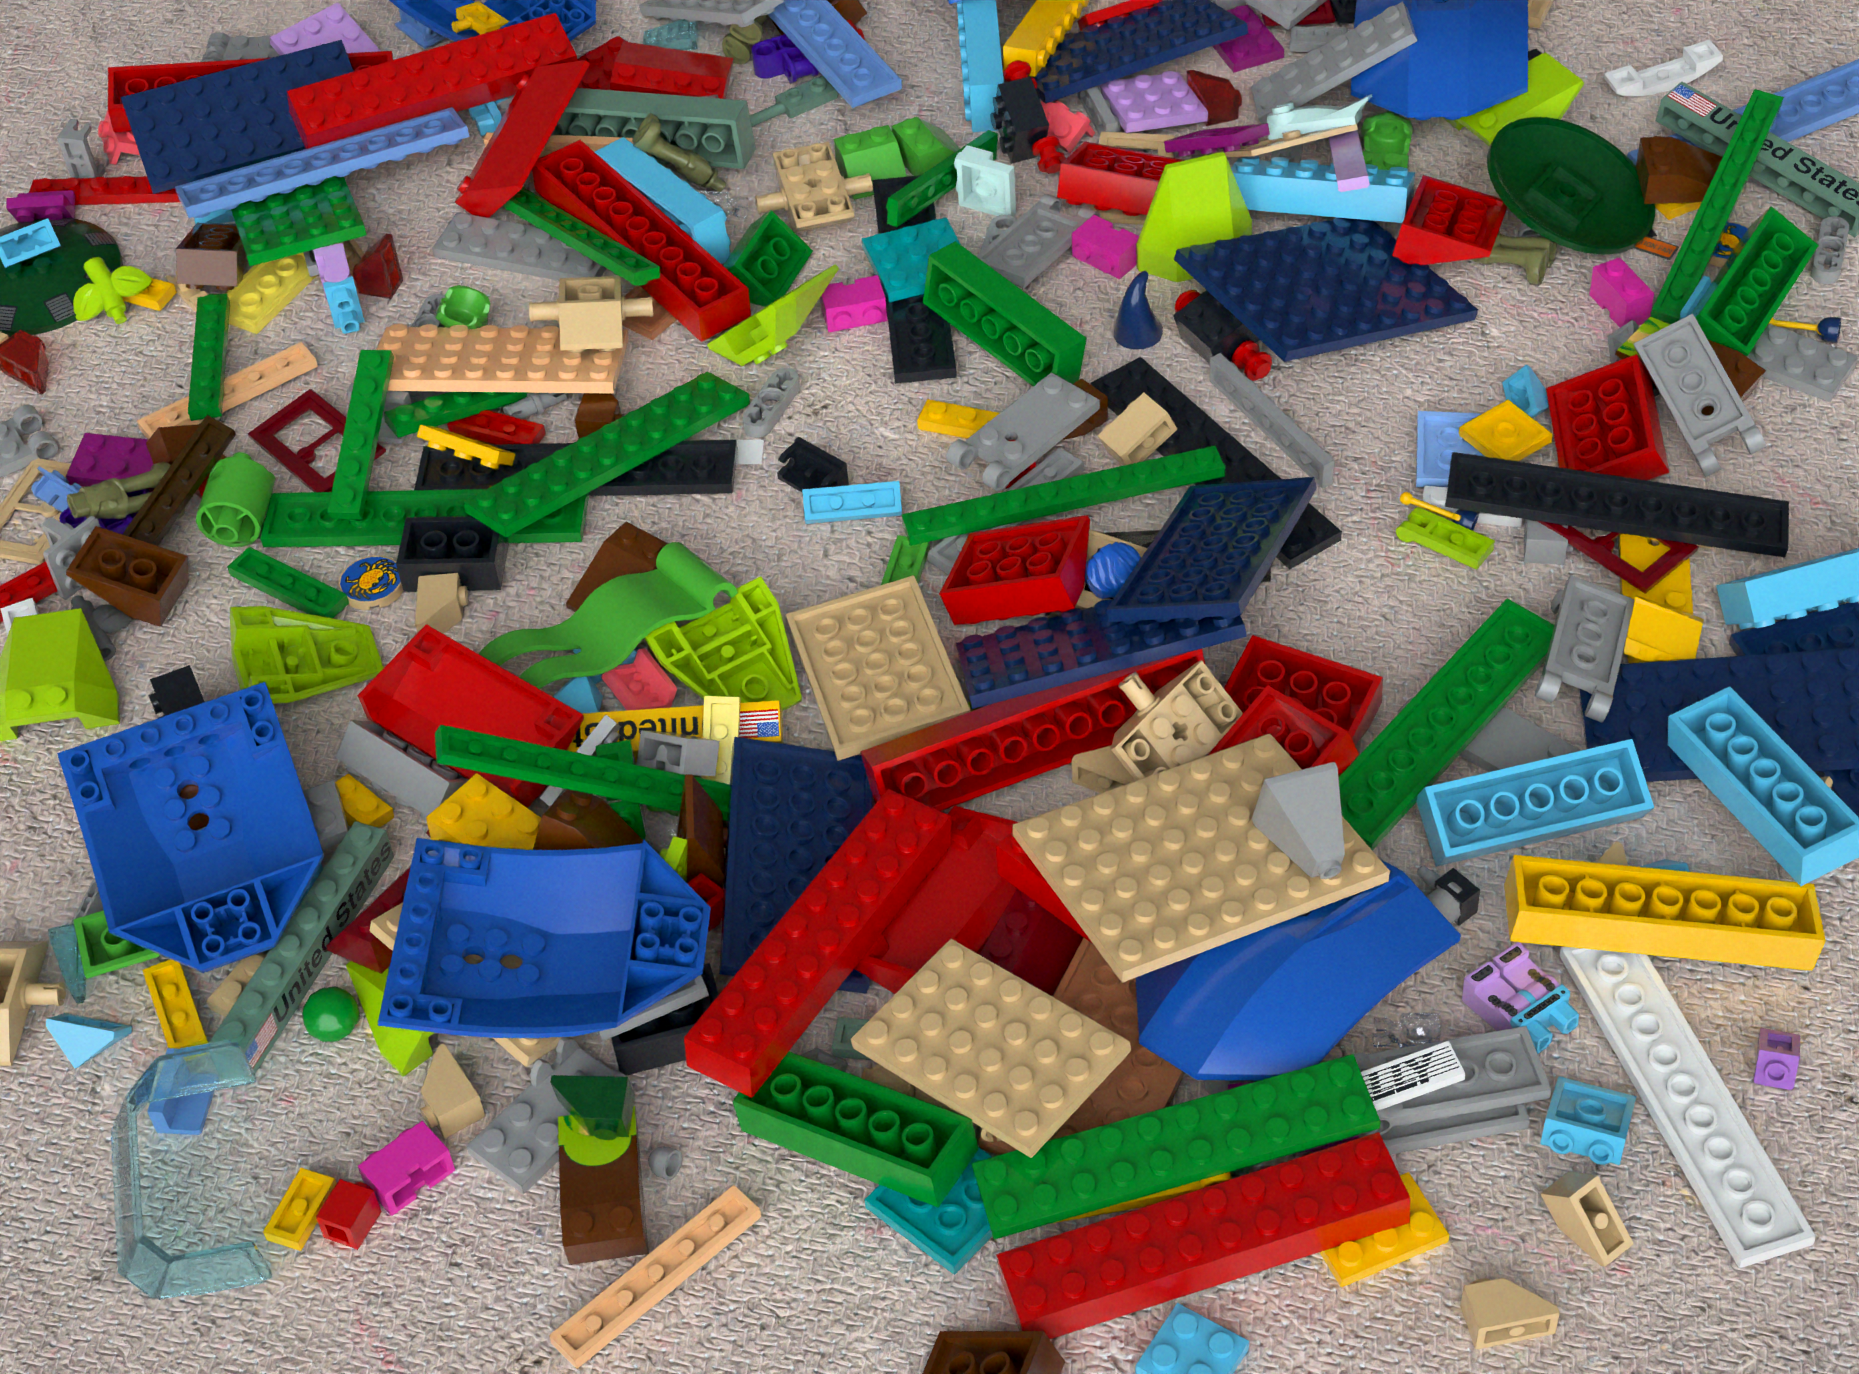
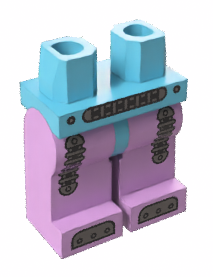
(339, 287)
(1519, 994)

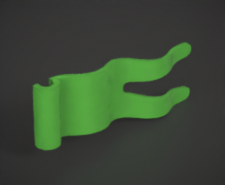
(617, 618)

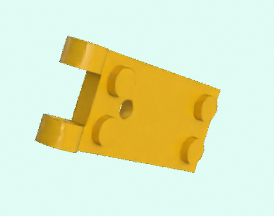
(1672, 590)

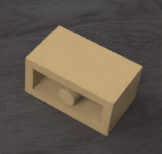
(1137, 431)

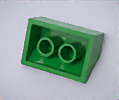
(768, 259)

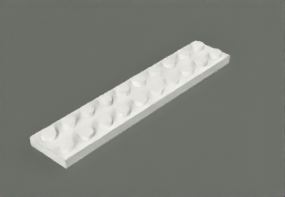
(1690, 1105)

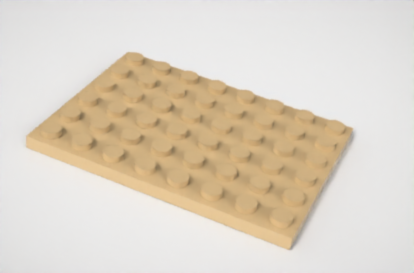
(1179, 862)

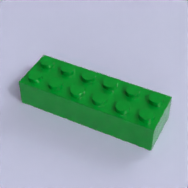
(1754, 282)
(1001, 317)
(860, 1128)

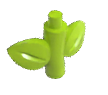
(108, 290)

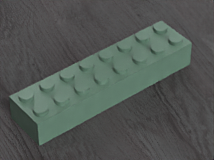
(708, 126)

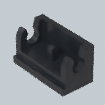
(811, 467)

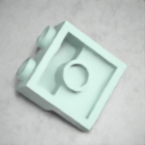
(984, 182)

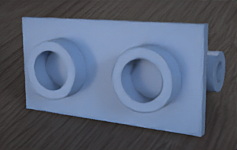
(418, 32)
(53, 486)

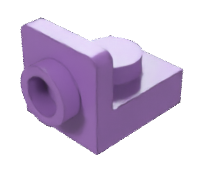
(1777, 1059)

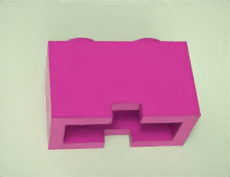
(1105, 247)
(1621, 292)
(853, 304)
(405, 1166)

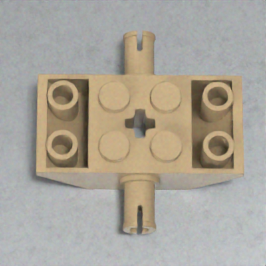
(812, 188)
(590, 312)
(1174, 723)
(19, 990)

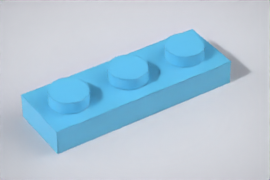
(852, 502)

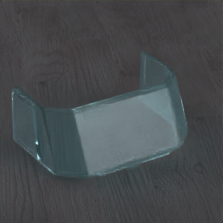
(138, 1258)

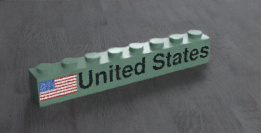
(1778, 164)
(302, 951)

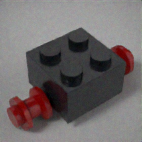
(1023, 121)
(1215, 330)

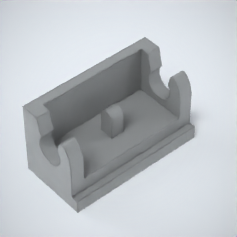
(78, 152)

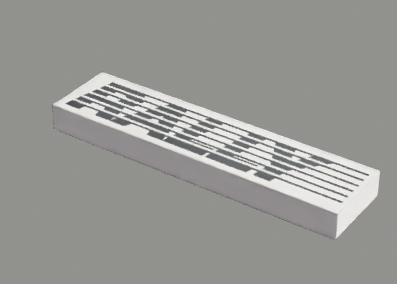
(1413, 1075)

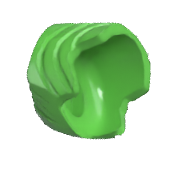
(1387, 134)
(463, 307)

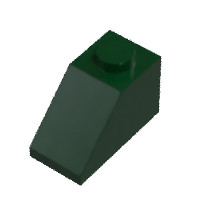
(597, 1103)

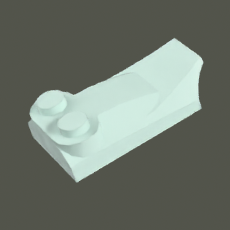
(1313, 118)

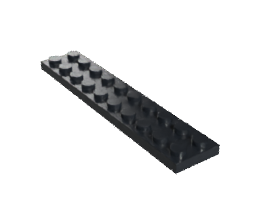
(918, 335)
(1197, 431)
(682, 469)
(1618, 504)

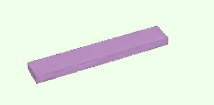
(1348, 161)

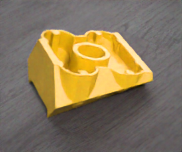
(1661, 633)

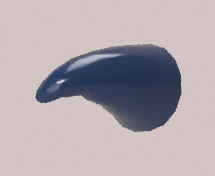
(1136, 323)

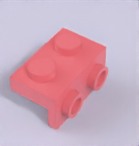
(1066, 125)
(116, 142)
(641, 683)

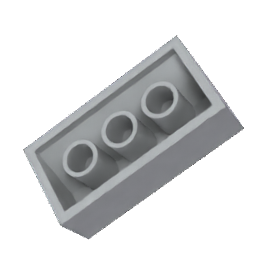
(397, 767)

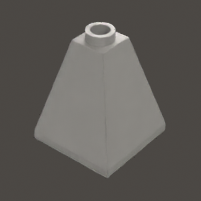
(1304, 818)

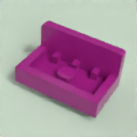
(39, 205)

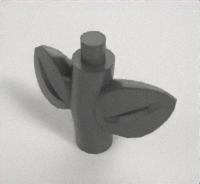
(102, 621)

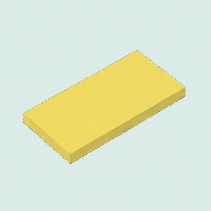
(267, 291)

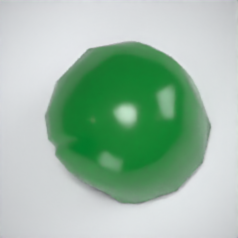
(330, 1014)

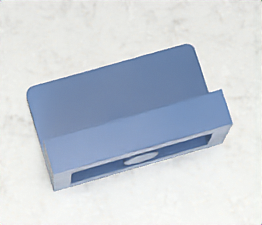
(182, 1113)

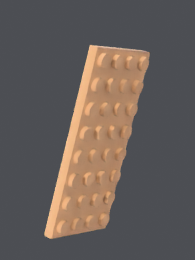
(496, 360)

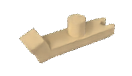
(188, 295)

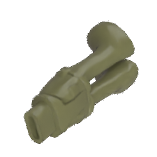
(736, 42)
(686, 162)
(1531, 253)
(110, 499)

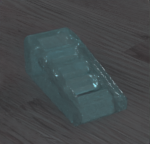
(675, 35)
(68, 956)

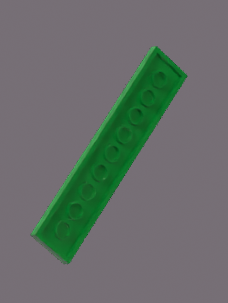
(605, 454)
(305, 521)
(1442, 720)
(1175, 1146)

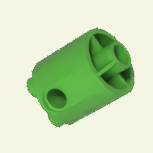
(235, 501)

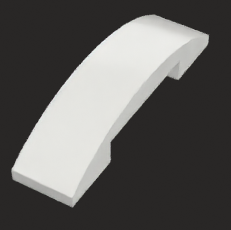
(1664, 77)

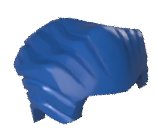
(1110, 569)

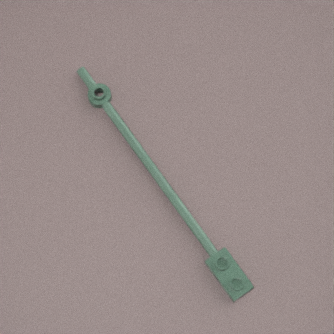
(796, 101)

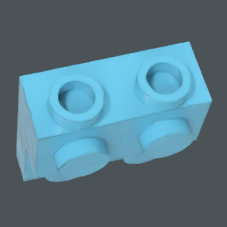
(1588, 1121)

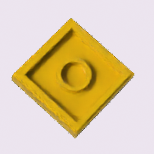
(1505, 433)

